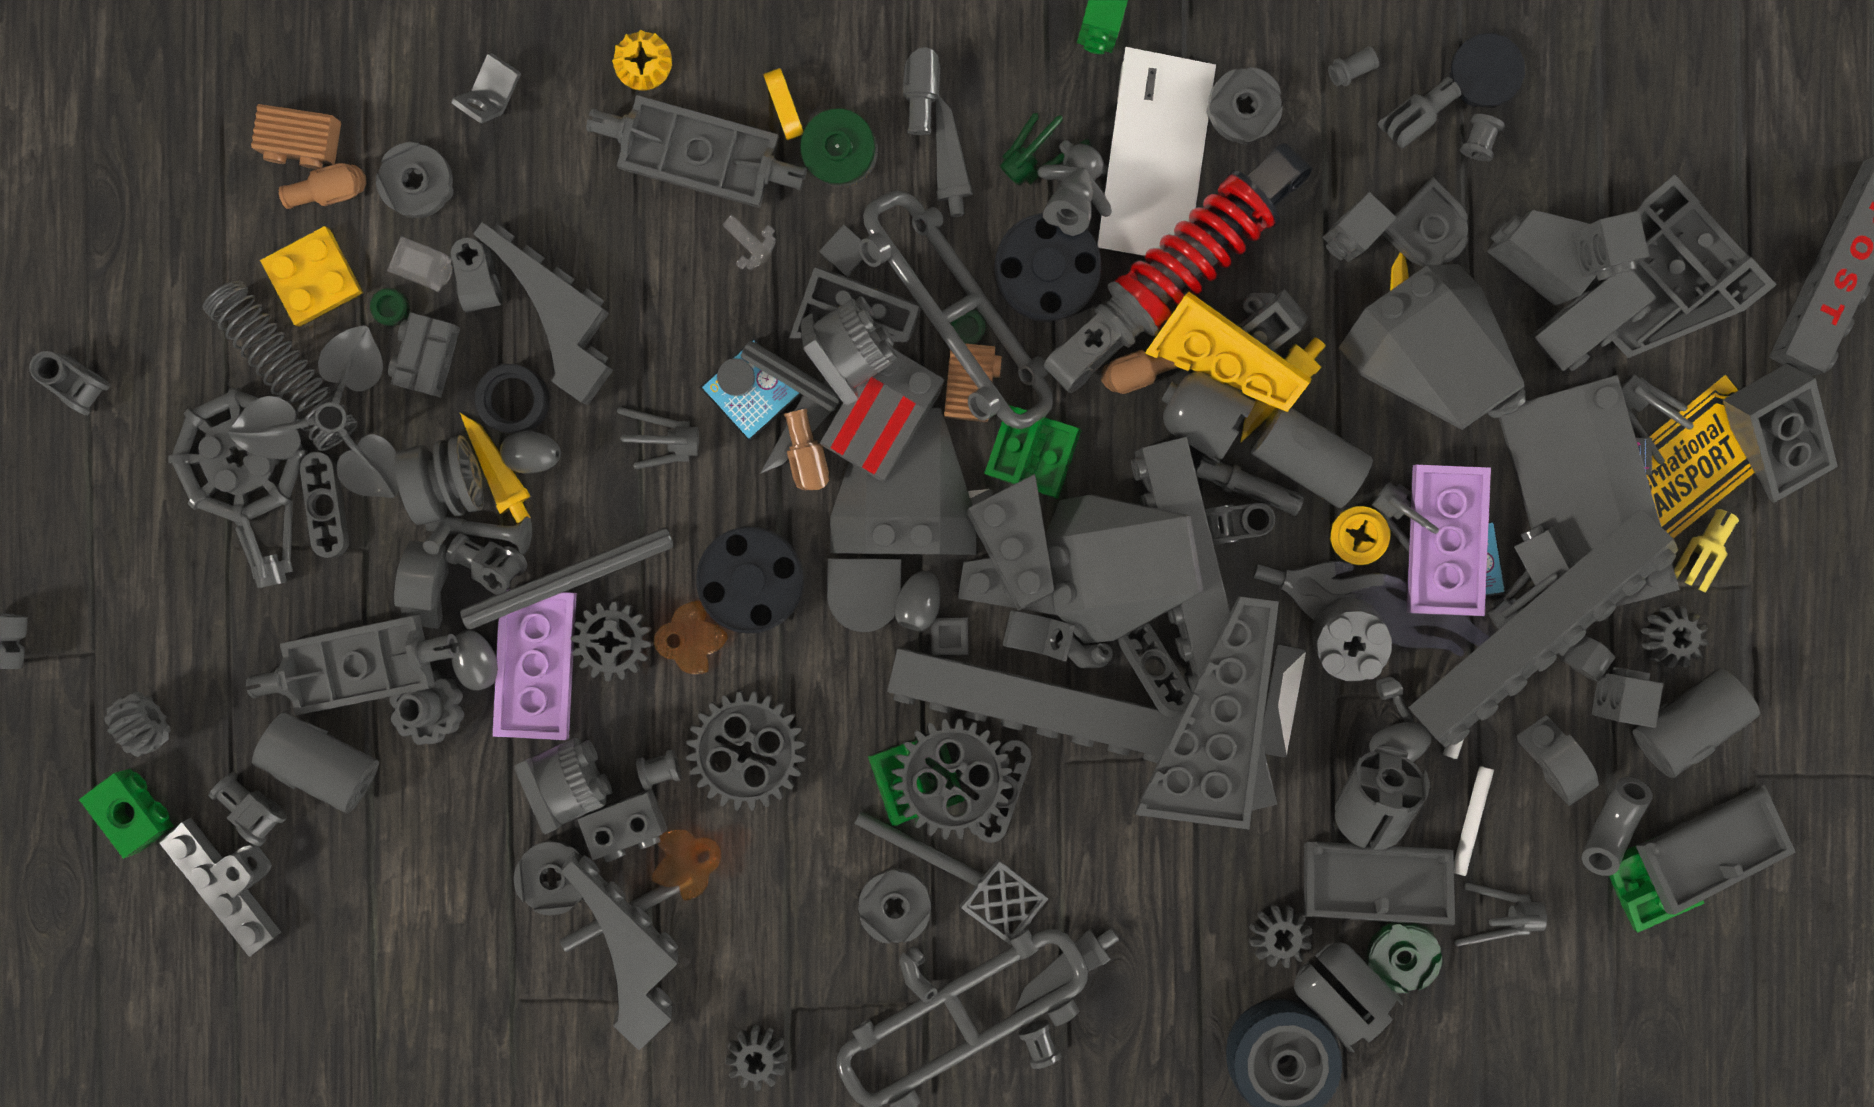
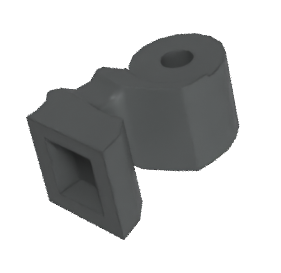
(1588, 658)

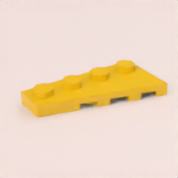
(1210, 343)

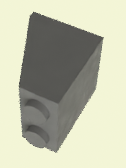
(1542, 254)

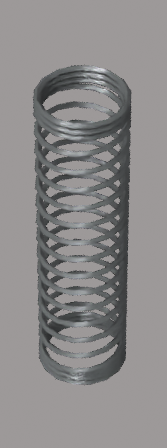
(214, 307)

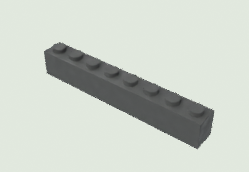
(1545, 627)
(1030, 702)

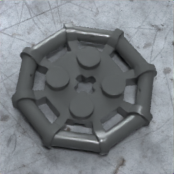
(221, 472)

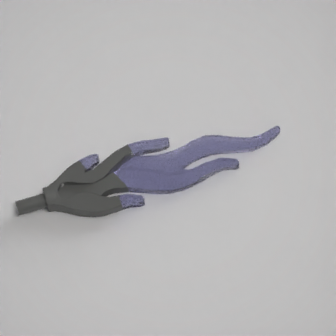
(1316, 589)

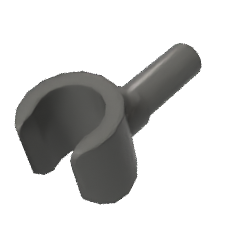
(1391, 688)

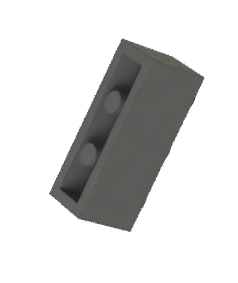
(1593, 319)

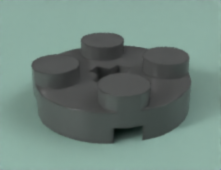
(1241, 84)
(394, 174)
(539, 893)
(896, 927)

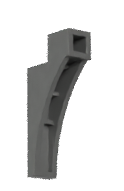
(566, 315)
(637, 951)

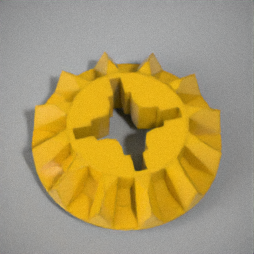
(655, 70)
(1375, 527)

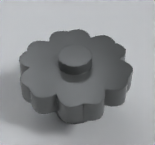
(428, 712)

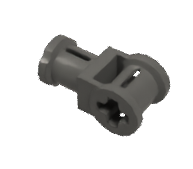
(487, 563)
(251, 812)

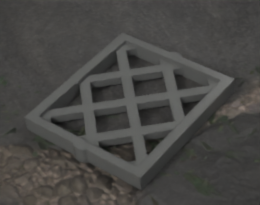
(981, 885)

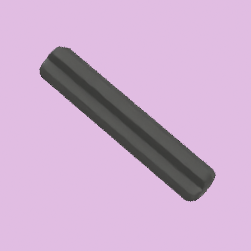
(790, 375)

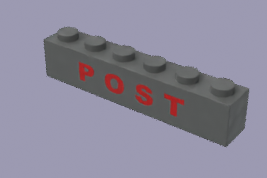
(1833, 285)

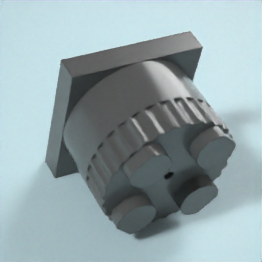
(847, 347)
(563, 783)

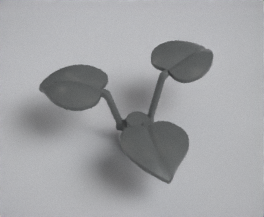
(269, 423)

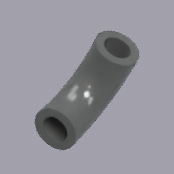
(1616, 826)

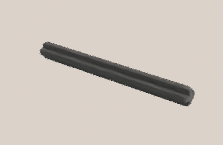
(566, 578)

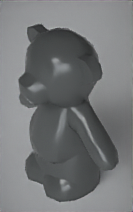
(1072, 200)

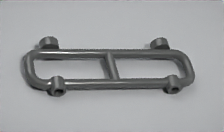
(987, 399)
(1057, 1005)

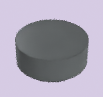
(736, 377)

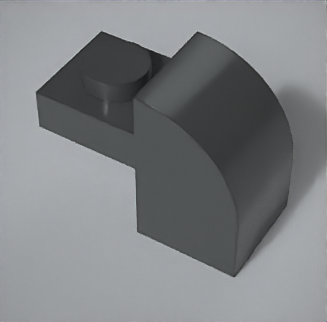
(420, 582)
(1561, 759)

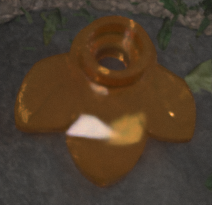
(695, 637)
(681, 863)

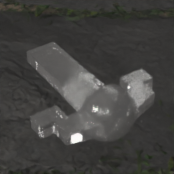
(760, 251)

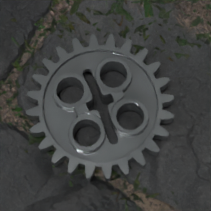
(733, 781)
(932, 805)

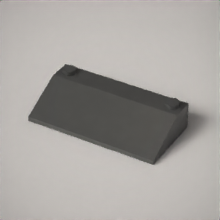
(1582, 470)

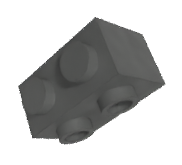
(623, 825)

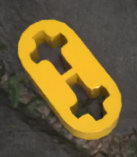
(783, 104)

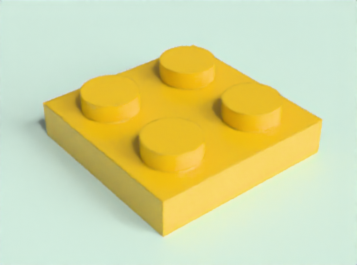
(311, 276)

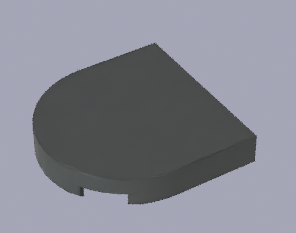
(1430, 226)
(863, 591)

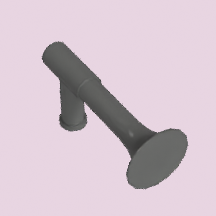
(516, 534)

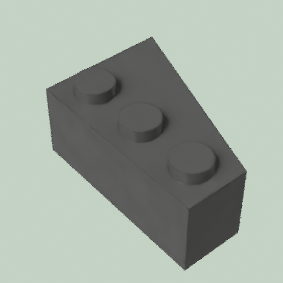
(831, 290)
(1016, 541)

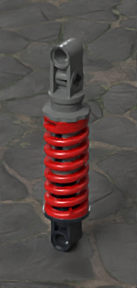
(1146, 292)

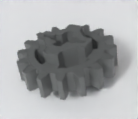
(609, 657)

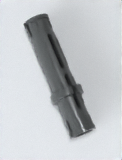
(1234, 479)

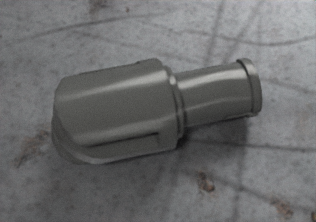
(921, 88)
(1418, 113)

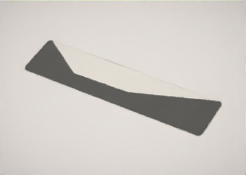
(1282, 700)

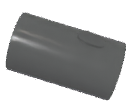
(1312, 456)
(1697, 723)
(315, 762)

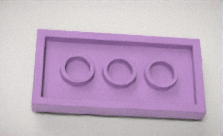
(1449, 566)
(535, 670)

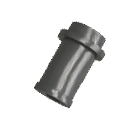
(1345, 70)

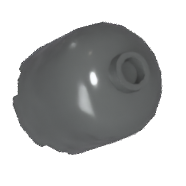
(1205, 413)

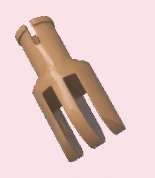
(325, 186)
(1133, 371)
(805, 454)

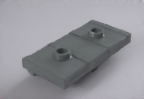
(1715, 850)
(1379, 884)

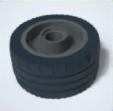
(1279, 1029)

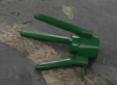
(1020, 164)

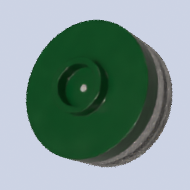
(839, 147)

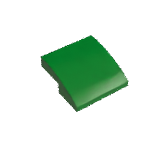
(1038, 450)
(882, 766)
(1639, 894)

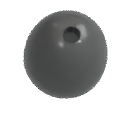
(529, 452)
(918, 601)
(476, 661)
(1405, 736)

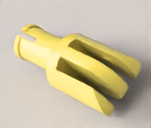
(1710, 547)

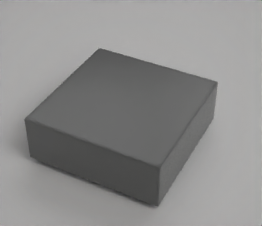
(843, 251)
(950, 636)

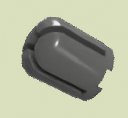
(1381, 798)
(1360, 982)

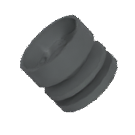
(439, 480)

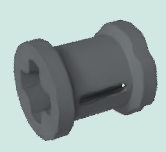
(1482, 137)
(658, 769)
(1040, 1044)

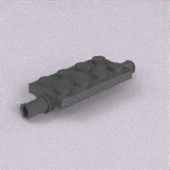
(697, 151)
(355, 665)

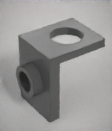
(490, 91)
(1037, 634)

